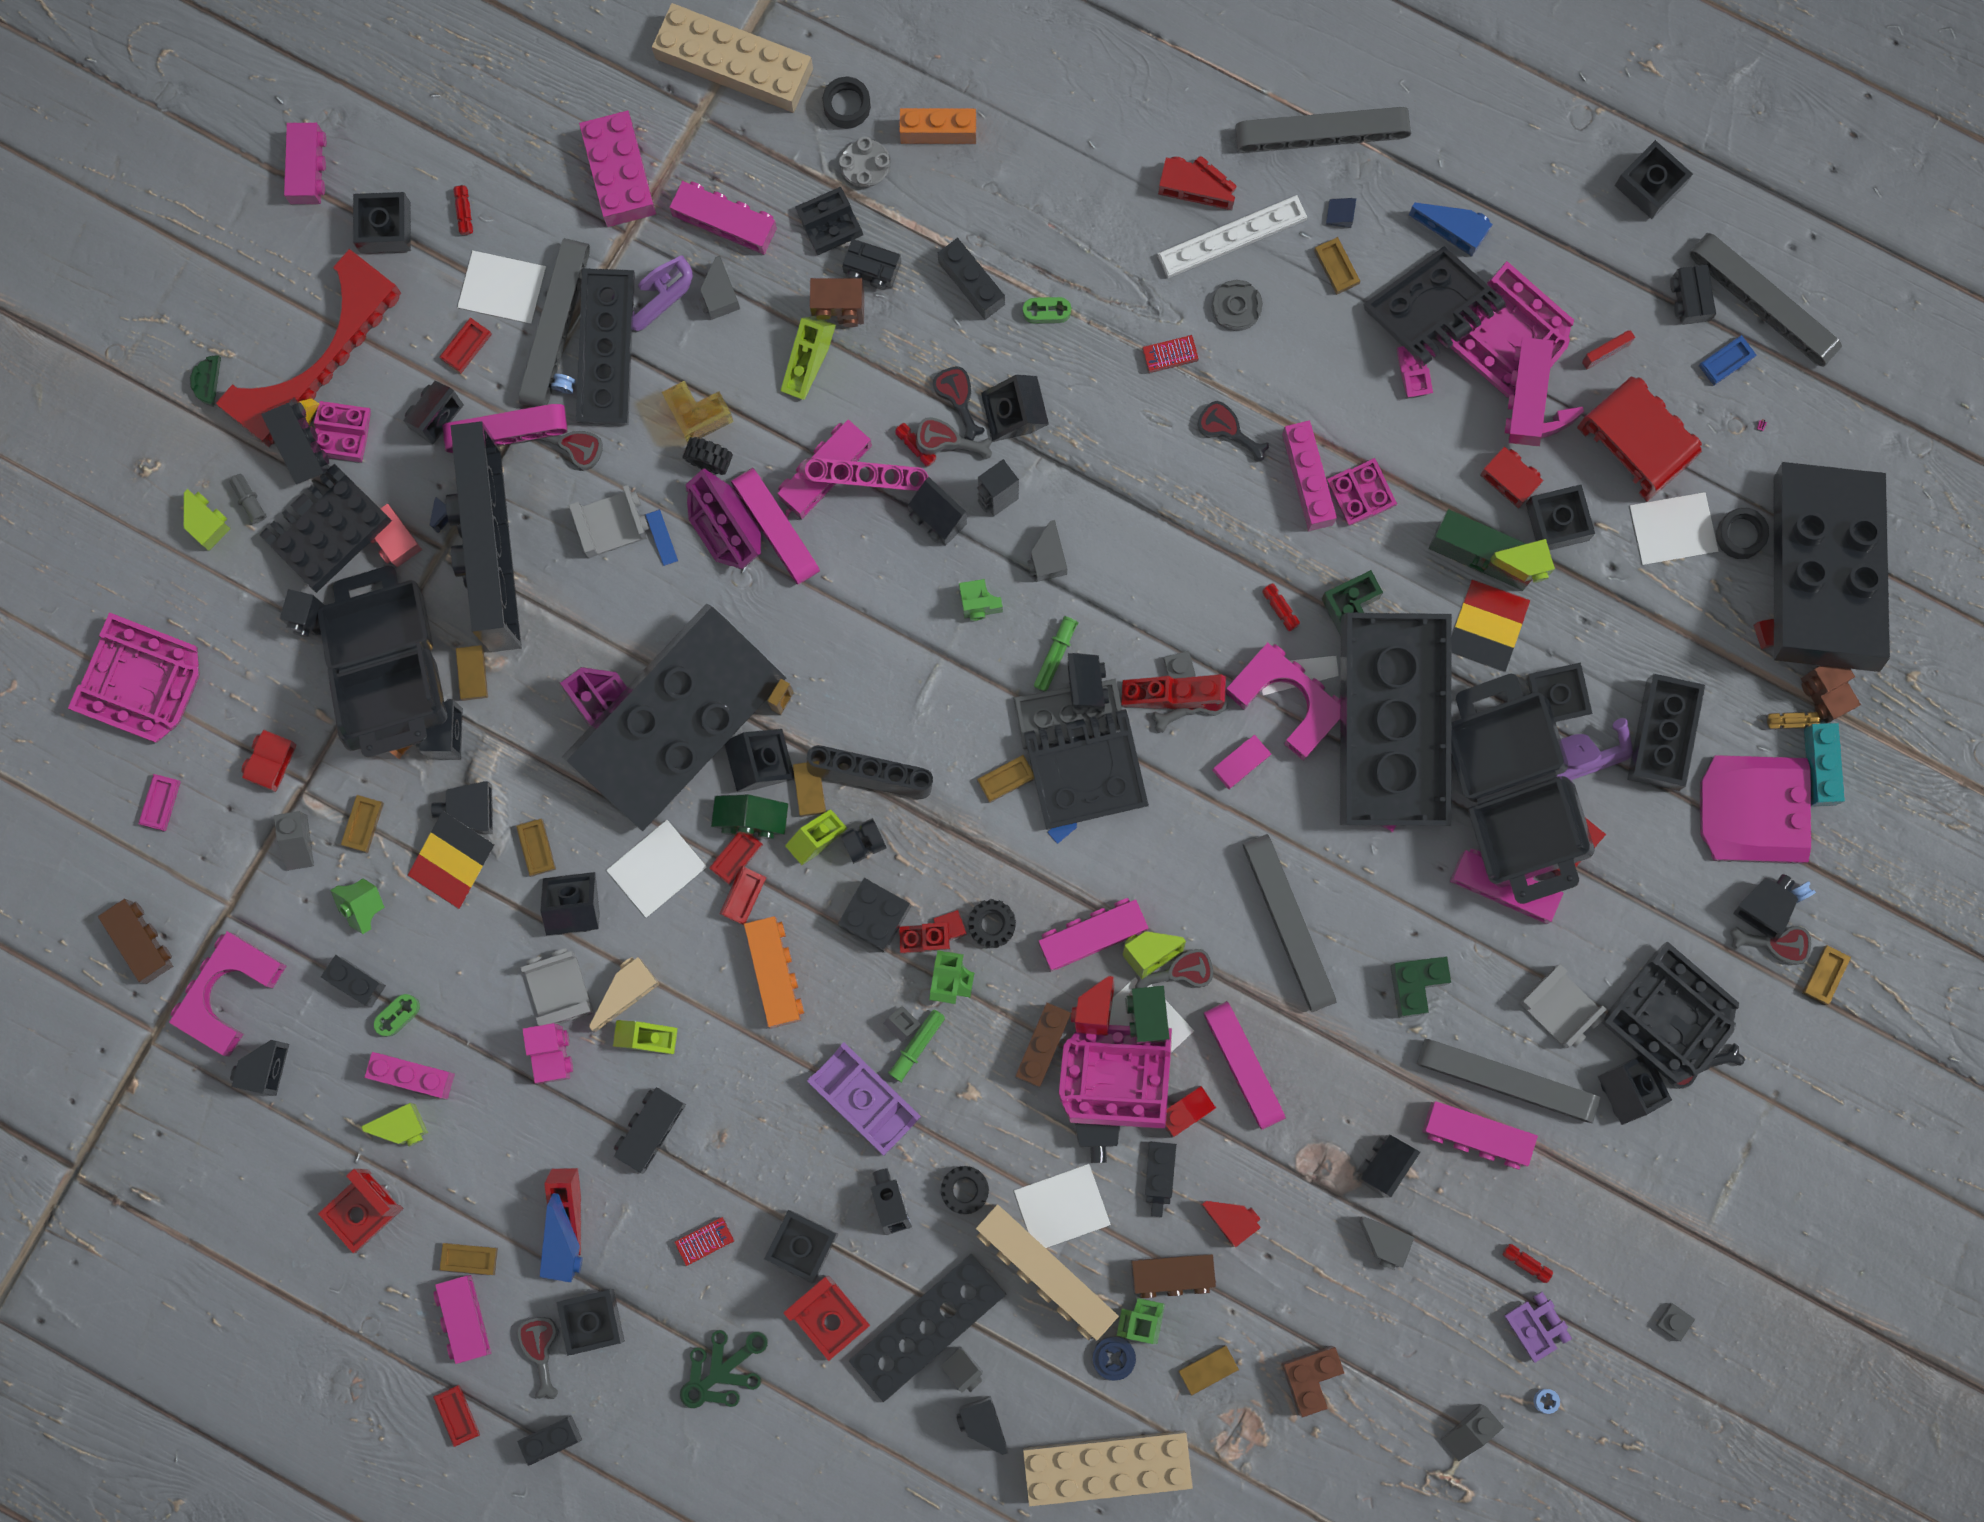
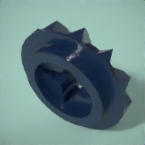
(1127, 1358)

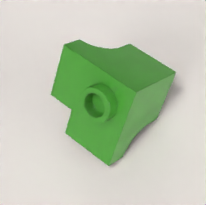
(978, 601)
(358, 903)
(950, 978)
(1143, 1322)

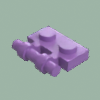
(1531, 1331)

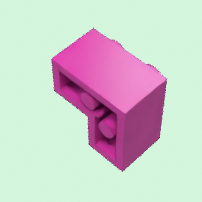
(548, 1052)

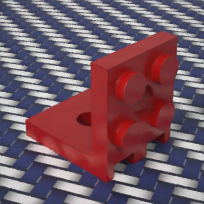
(371, 1198)
(813, 1309)

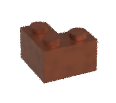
(838, 298)
(1830, 691)
(1304, 1377)

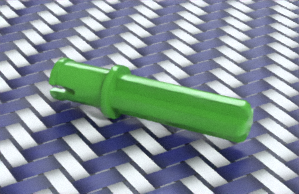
(1056, 652)
(916, 1045)

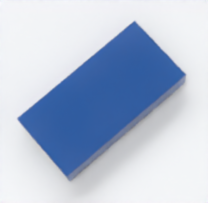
(1727, 360)

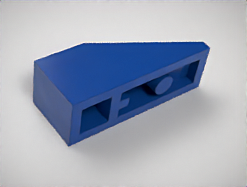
(1456, 225)
(560, 1246)

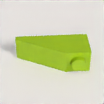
(807, 355)

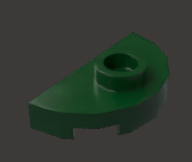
(205, 379)

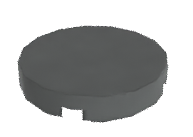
(1237, 305)

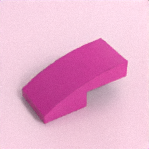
(1414, 376)
(1561, 420)
(1241, 762)

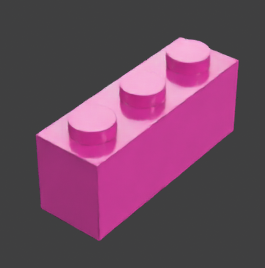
(304, 163)
(409, 1075)
(462, 1319)

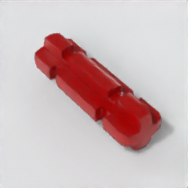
(1202, 164)
(463, 210)
(904, 433)
(1281, 607)
(1527, 1263)

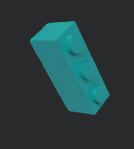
(1825, 764)

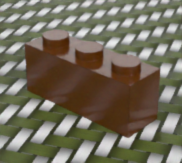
(136, 940)
(1043, 1045)
(1173, 1275)

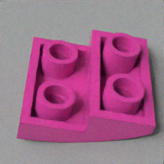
(342, 430)
(1362, 492)

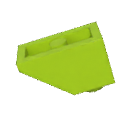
(1526, 561)
(815, 836)
(1151, 951)
(645, 1037)
(399, 1126)

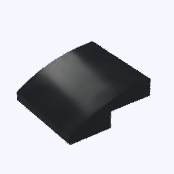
(829, 220)

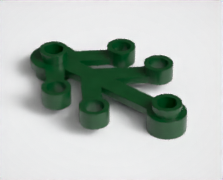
(720, 1372)

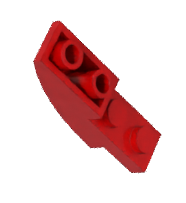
(1173, 693)

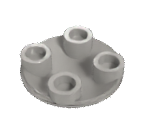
(865, 162)

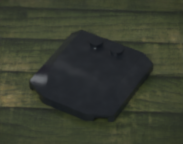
(1673, 1015)

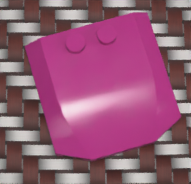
(1526, 315)
(137, 679)
(1756, 809)
(1115, 1079)

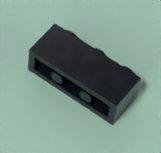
(971, 278)
(296, 440)
(997, 488)
(648, 1129)

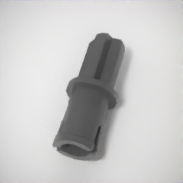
(247, 498)

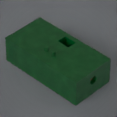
(1474, 546)

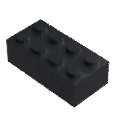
(1666, 732)

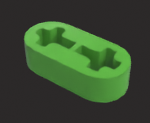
(1046, 303)
(392, 1010)

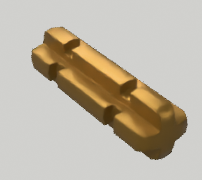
(1792, 720)

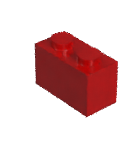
(1512, 477)

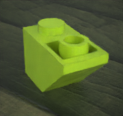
(201, 522)

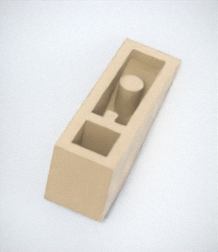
(626, 989)

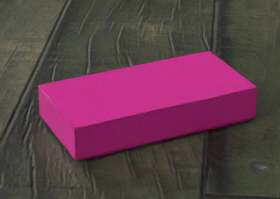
(159, 802)

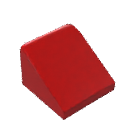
(1765, 633)
(956, 926)

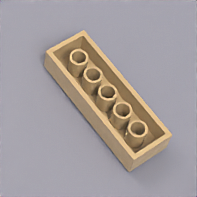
(732, 57)
(1047, 1273)
(1107, 1468)

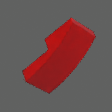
(924, 938)

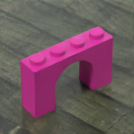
(1272, 667)
(195, 1012)

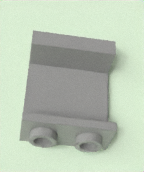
(609, 523)
(557, 988)
(1562, 1008)

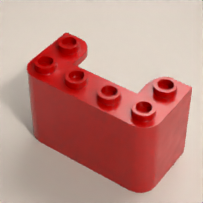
(1642, 435)

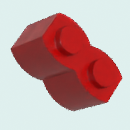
(268, 760)

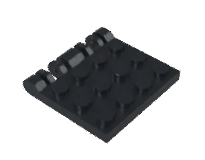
(1433, 300)
(327, 531)
(1088, 774)

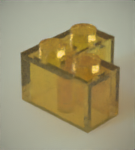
(696, 418)

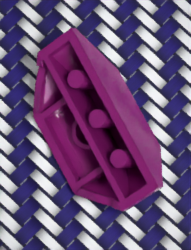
(722, 520)
(592, 691)

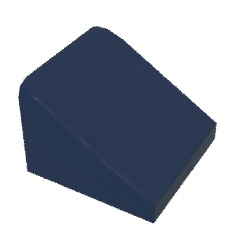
(1341, 212)
(439, 516)

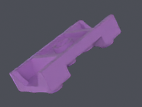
(864, 1099)

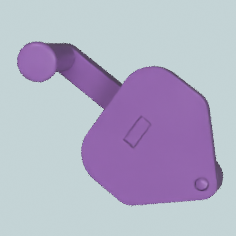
(658, 281)
(1585, 756)

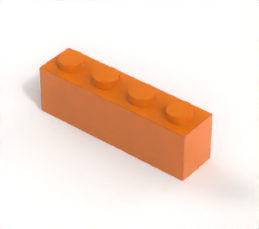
(773, 973)

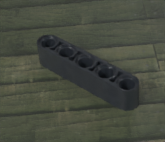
(859, 763)

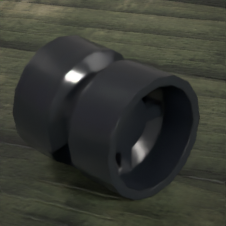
(854, 844)

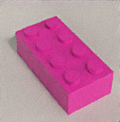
(617, 168)

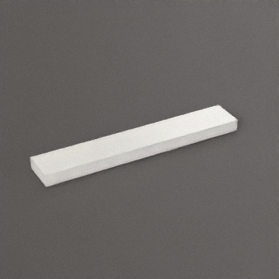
(1232, 236)

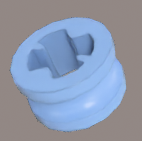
(563, 383)
(1803, 891)
(1540, 1406)

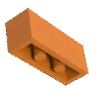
(938, 125)

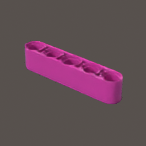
(517, 425)
(852, 470)
(775, 526)
(1244, 1065)

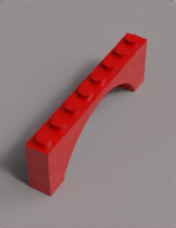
(364, 301)

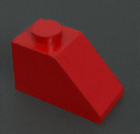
(1094, 1009)
(1188, 1111)
(1233, 1220)

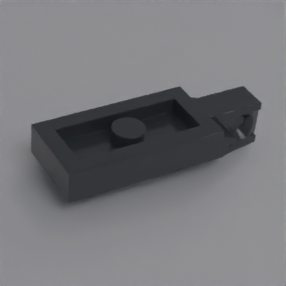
(1160, 1175)

